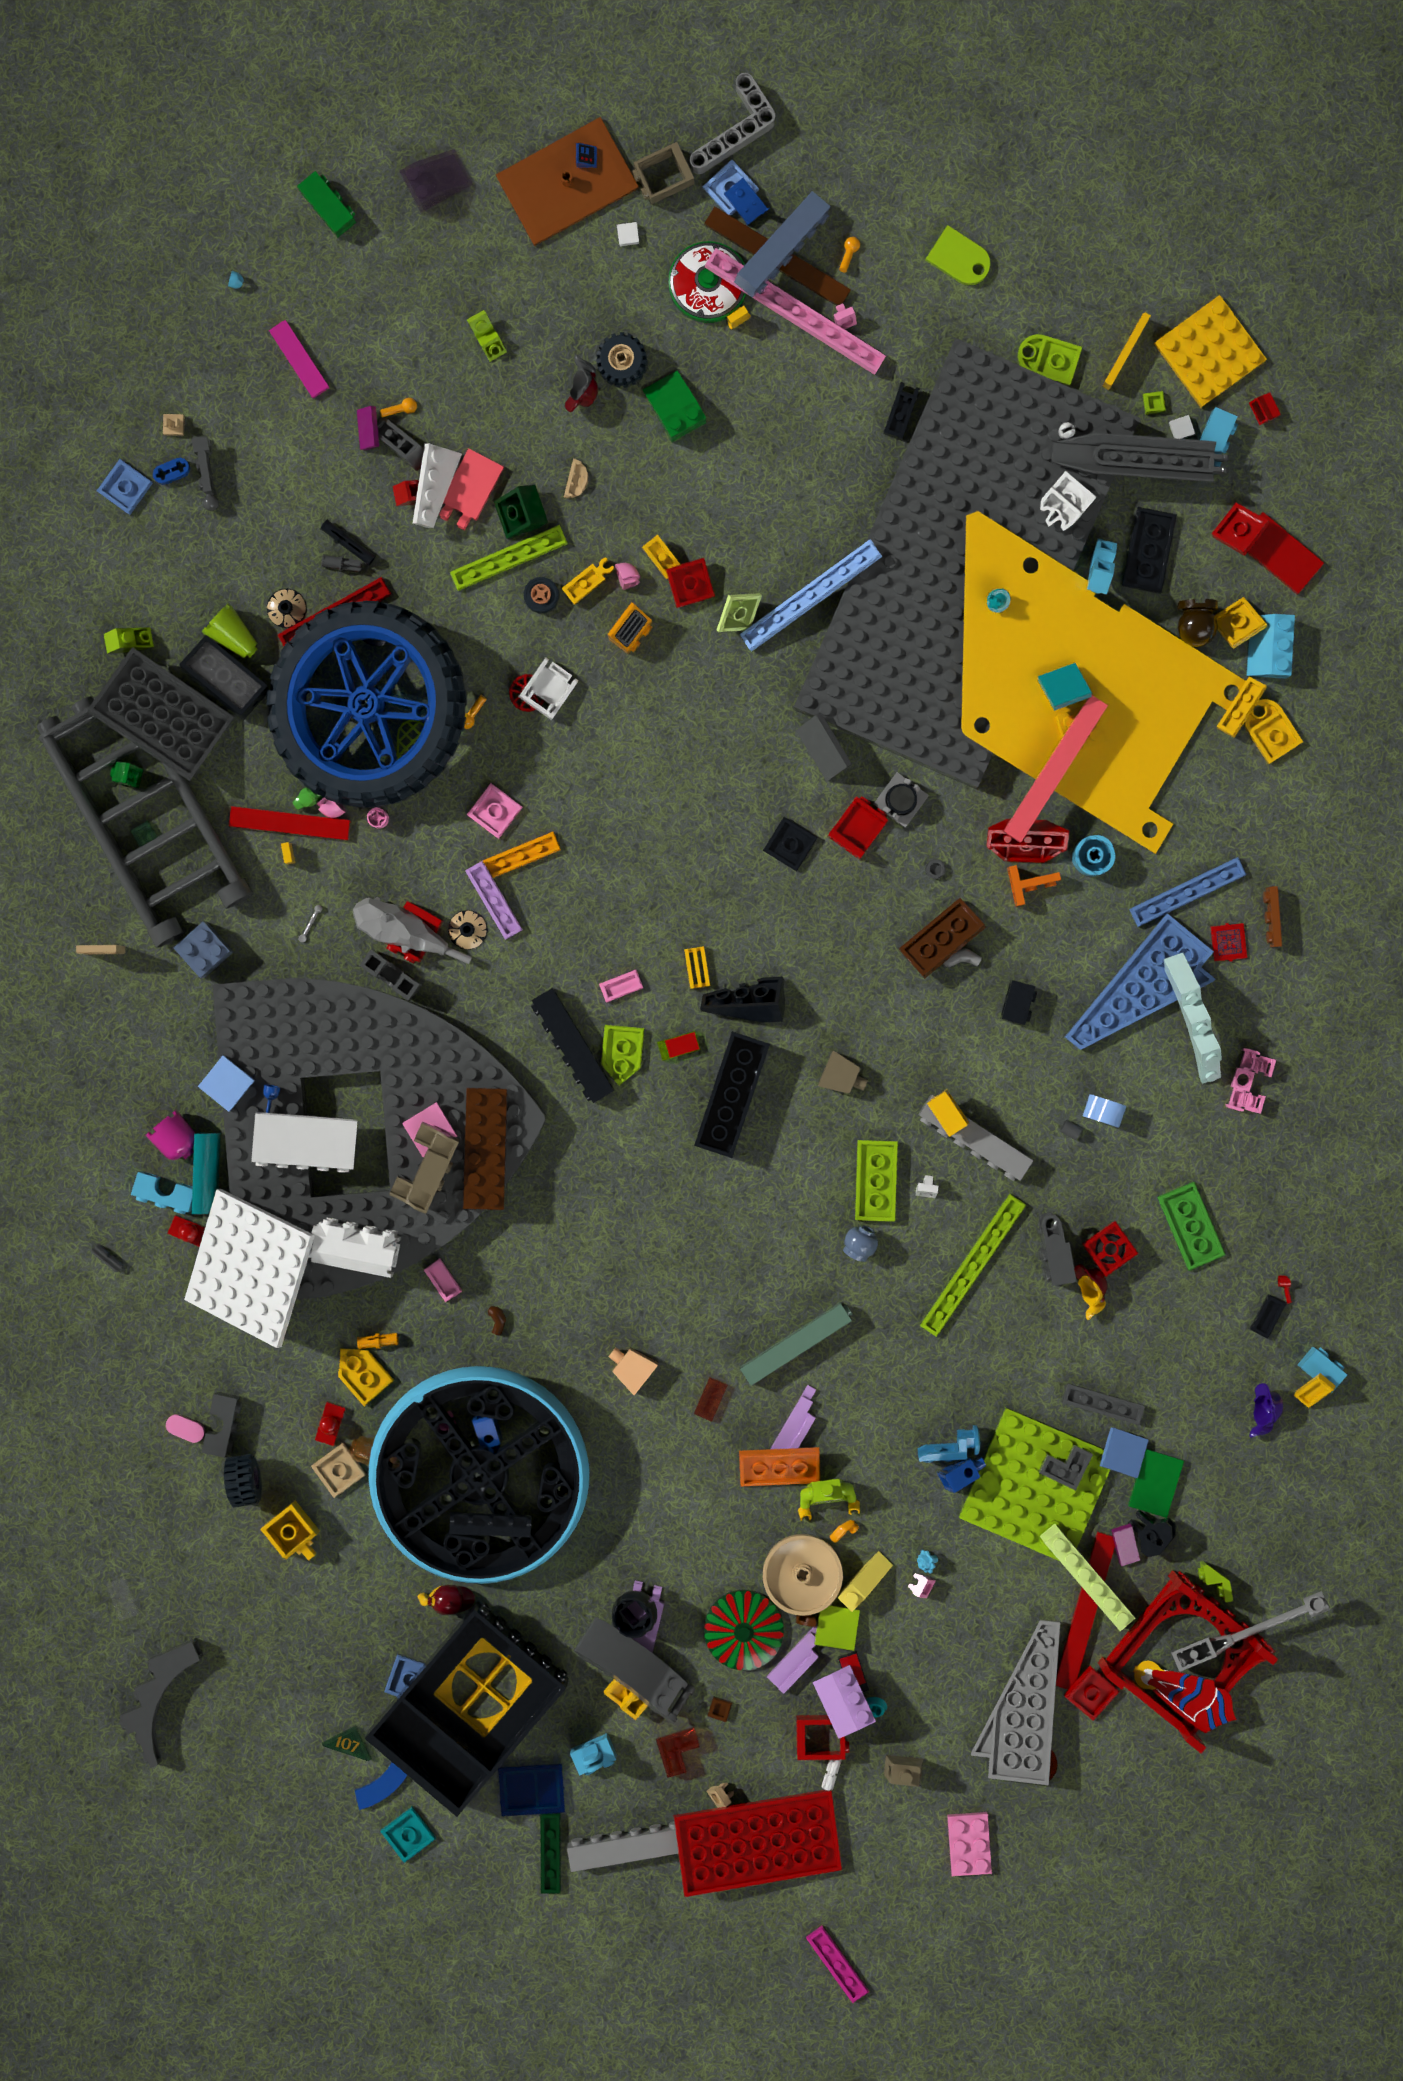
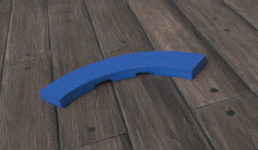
(380, 1788)

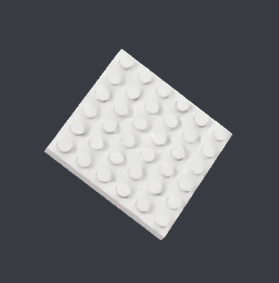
(249, 1267)

